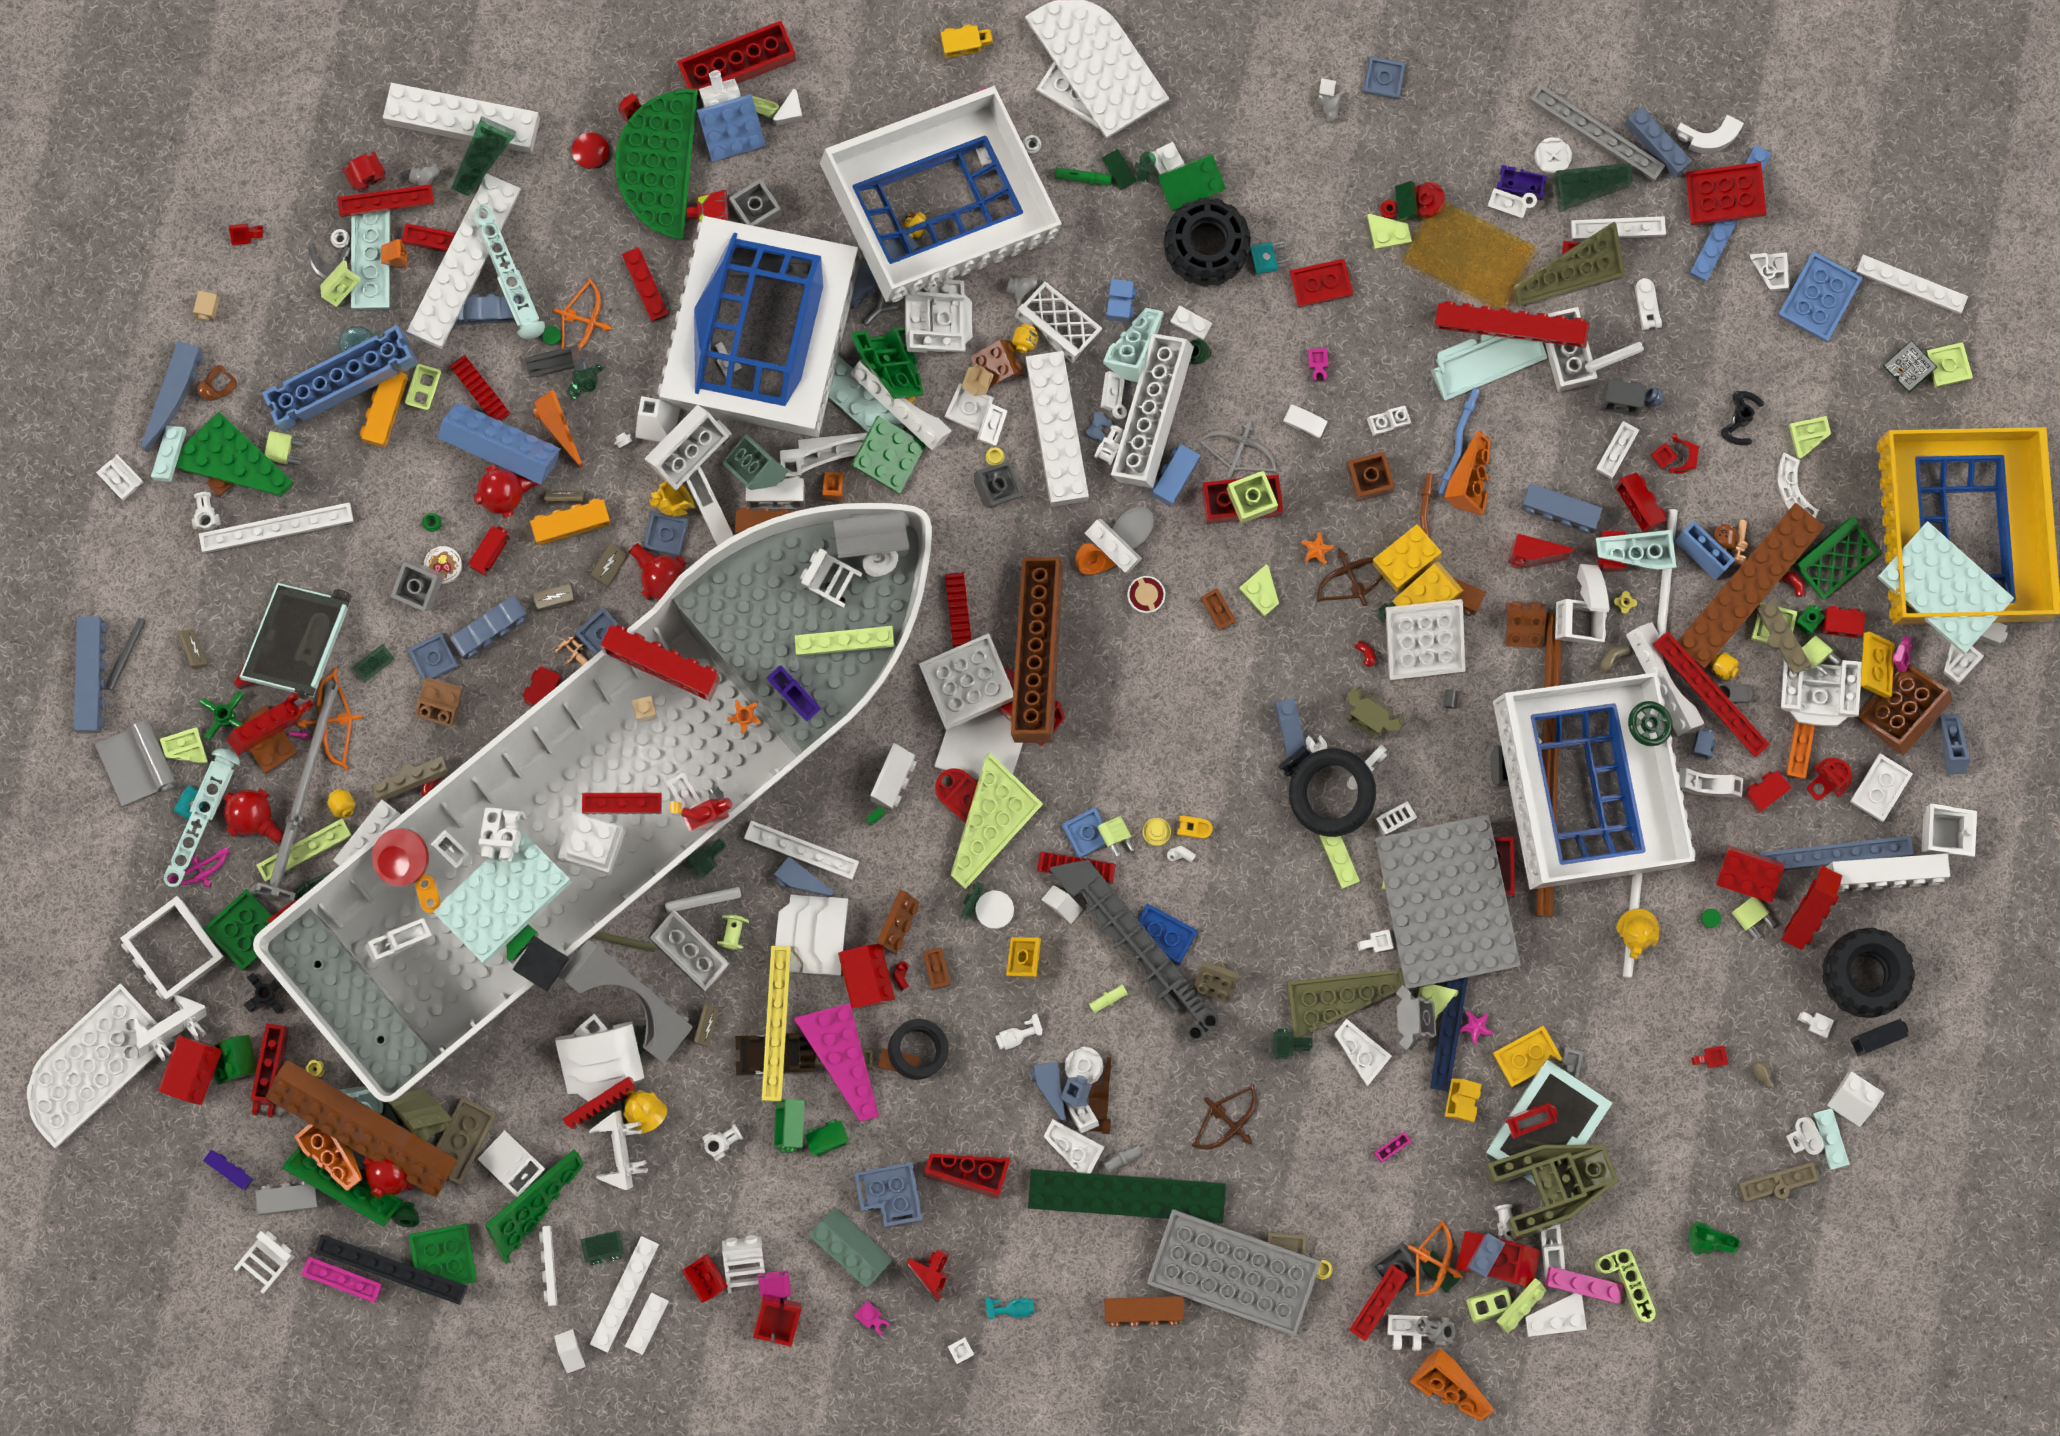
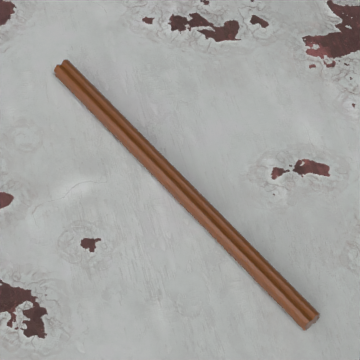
(1550, 757)

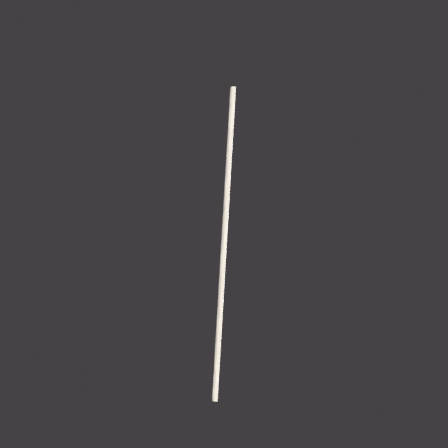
(1661, 629)

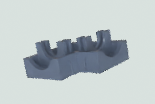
(892, 1191)

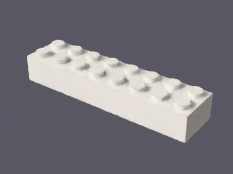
(456, 115)
(1152, 410)
(1056, 429)

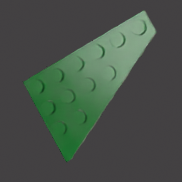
(229, 456)

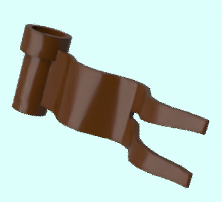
(1099, 1101)

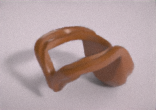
(208, 392)

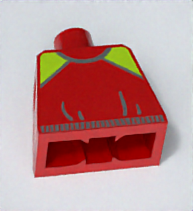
(710, 205)

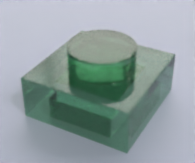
(1382, 611)

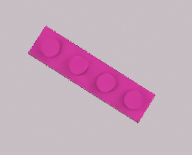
(342, 1279)
(1584, 1285)

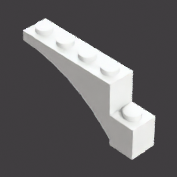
(819, 451)

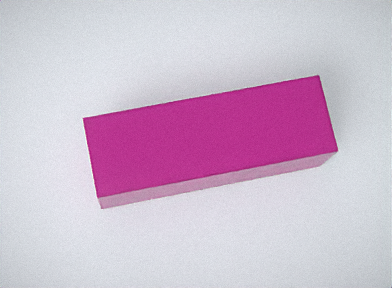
(1392, 1147)

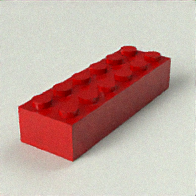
(739, 58)
(660, 663)

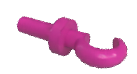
(300, 734)

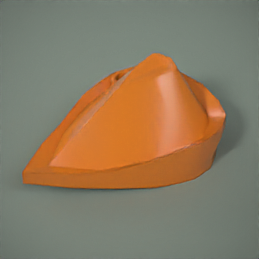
(1092, 560)

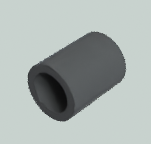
(1450, 699)

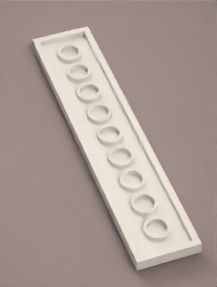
(461, 264)

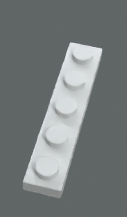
(1627, 227)

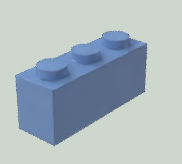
(1175, 475)
(1704, 550)

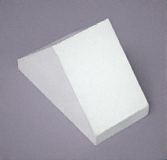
(789, 111)
(450, 849)
(1062, 904)
(569, 1351)

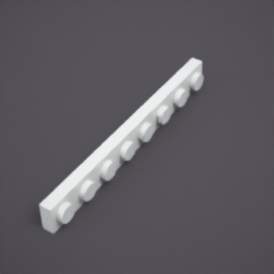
(276, 528)

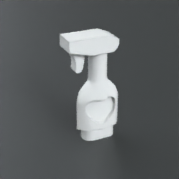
(1014, 1037)

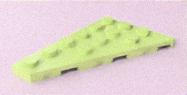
(995, 816)

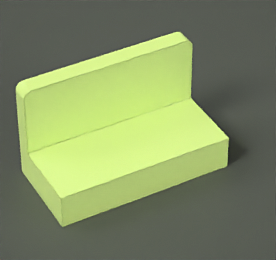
(339, 284)

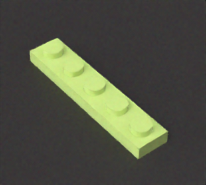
(844, 641)
(308, 848)

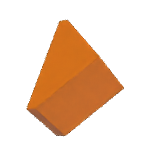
(394, 254)
(833, 486)

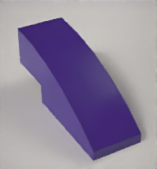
(793, 693)

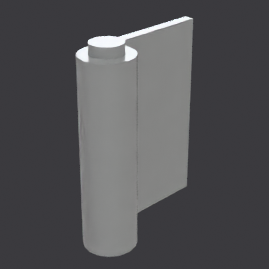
(871, 534)
(136, 763)

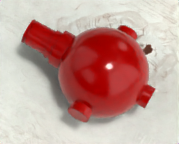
(501, 490)
(657, 571)
(249, 814)
(385, 1178)

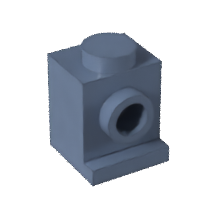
(1703, 744)
(1076, 1091)

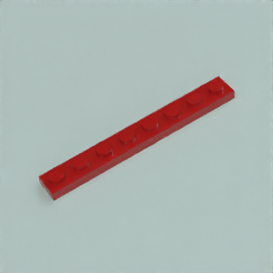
(1711, 694)

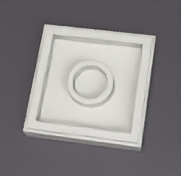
(968, 409)

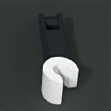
(1301, 754)

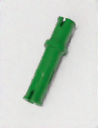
(1083, 176)

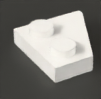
(1960, 665)

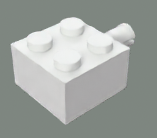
(719, 90)

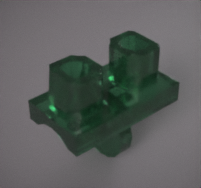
(1147, 161)

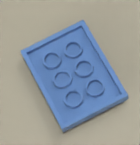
(1819, 296)

